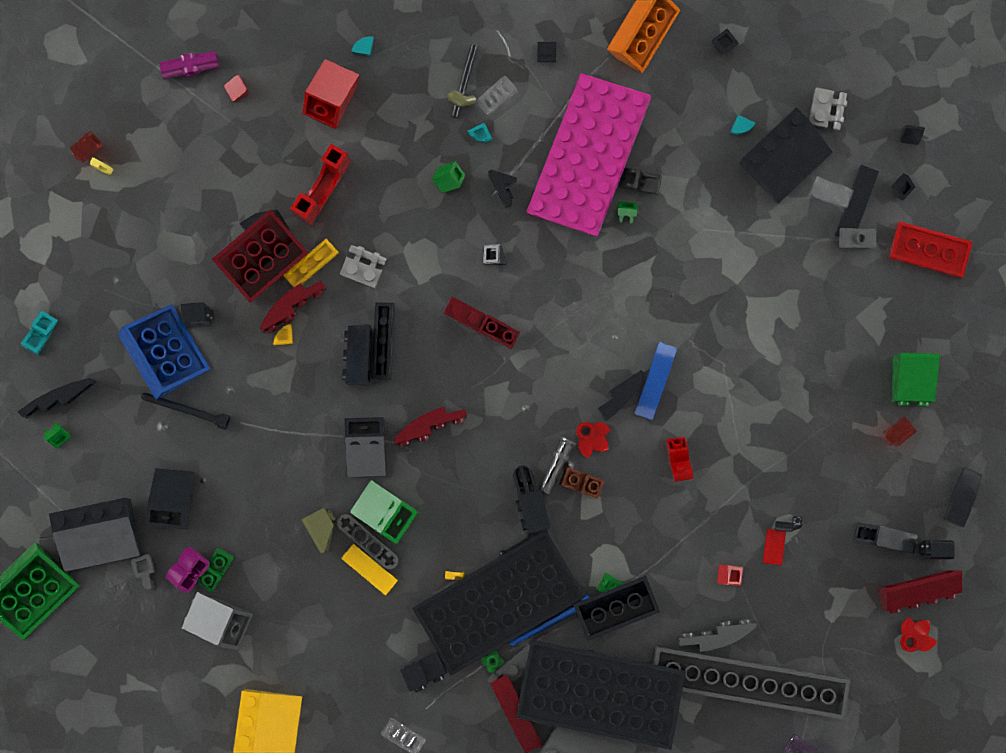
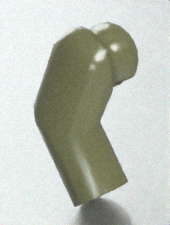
(461, 100)

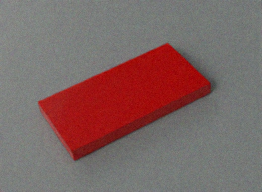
(930, 249)

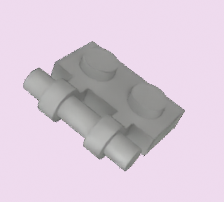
(821, 109)
(360, 272)

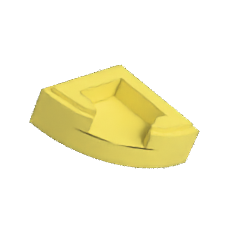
(101, 166)

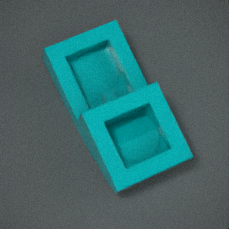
(39, 333)

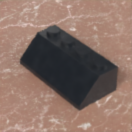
(616, 608)

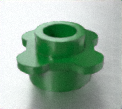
(492, 666)

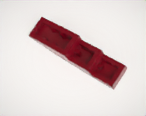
(509, 702)

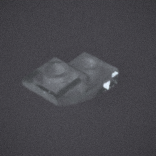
(831, 193)

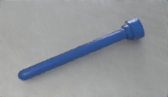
(546, 624)

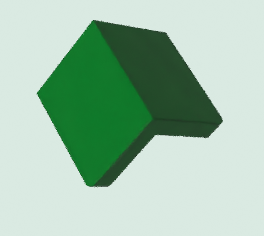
(448, 177)

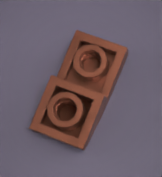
(581, 482)

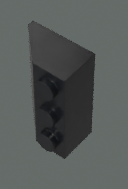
(357, 355)

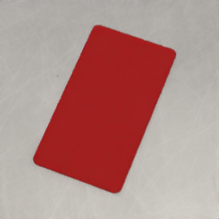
(774, 547)

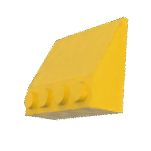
(267, 722)

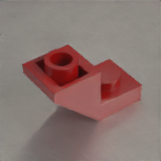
(679, 459)

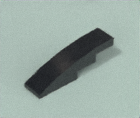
(640, 181)
(64, 395)

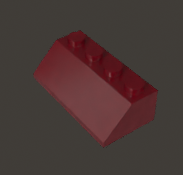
(920, 590)

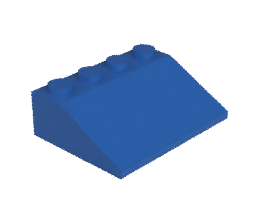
(163, 351)

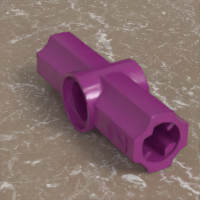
(189, 65)

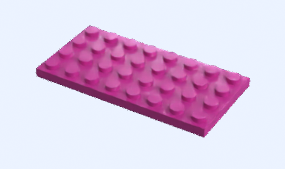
(589, 154)

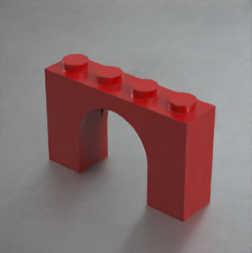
(310, 205)

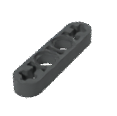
(365, 544)

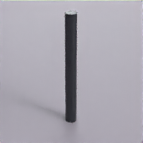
(465, 77)

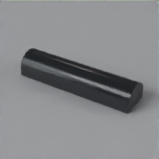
(383, 341)

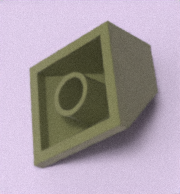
(320, 527)

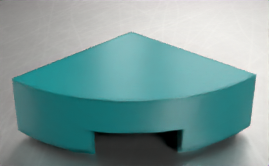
(363, 46)
(742, 125)
(480, 133)

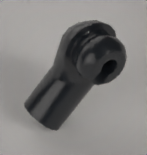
(788, 526)

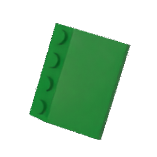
(32, 590)

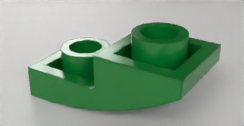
(217, 568)

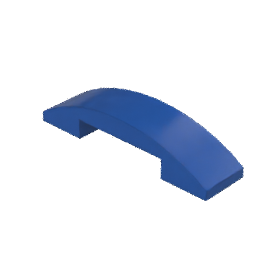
(655, 381)

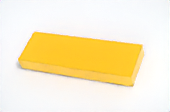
(311, 263)
(369, 569)

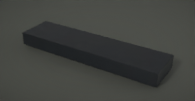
(862, 189)

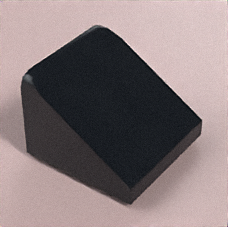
(912, 134)

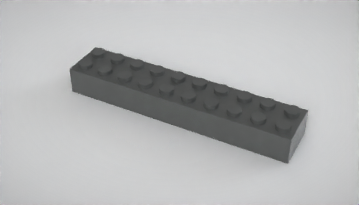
(758, 683)

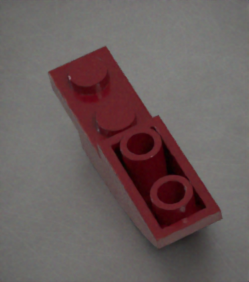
(283, 309)
(481, 323)
(420, 427)

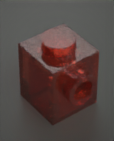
(86, 146)
(899, 432)

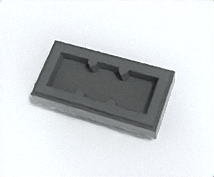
(857, 238)

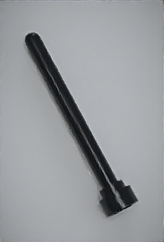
(221, 421)

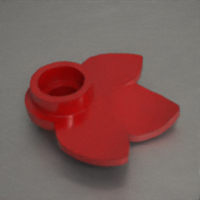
(594, 440)
(918, 633)

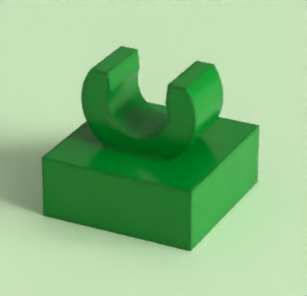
(627, 209)
(56, 435)
(608, 582)

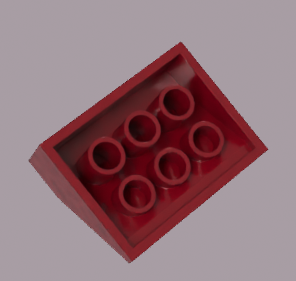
(260, 256)

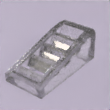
(498, 85)
(388, 729)

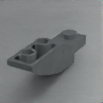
(725, 635)

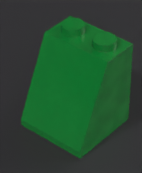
(915, 378)

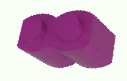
(187, 569)

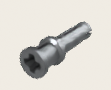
(560, 457)

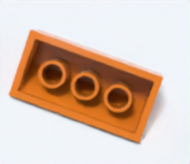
(643, 32)

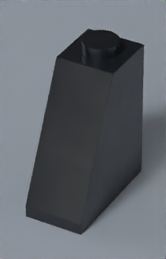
(885, 538)

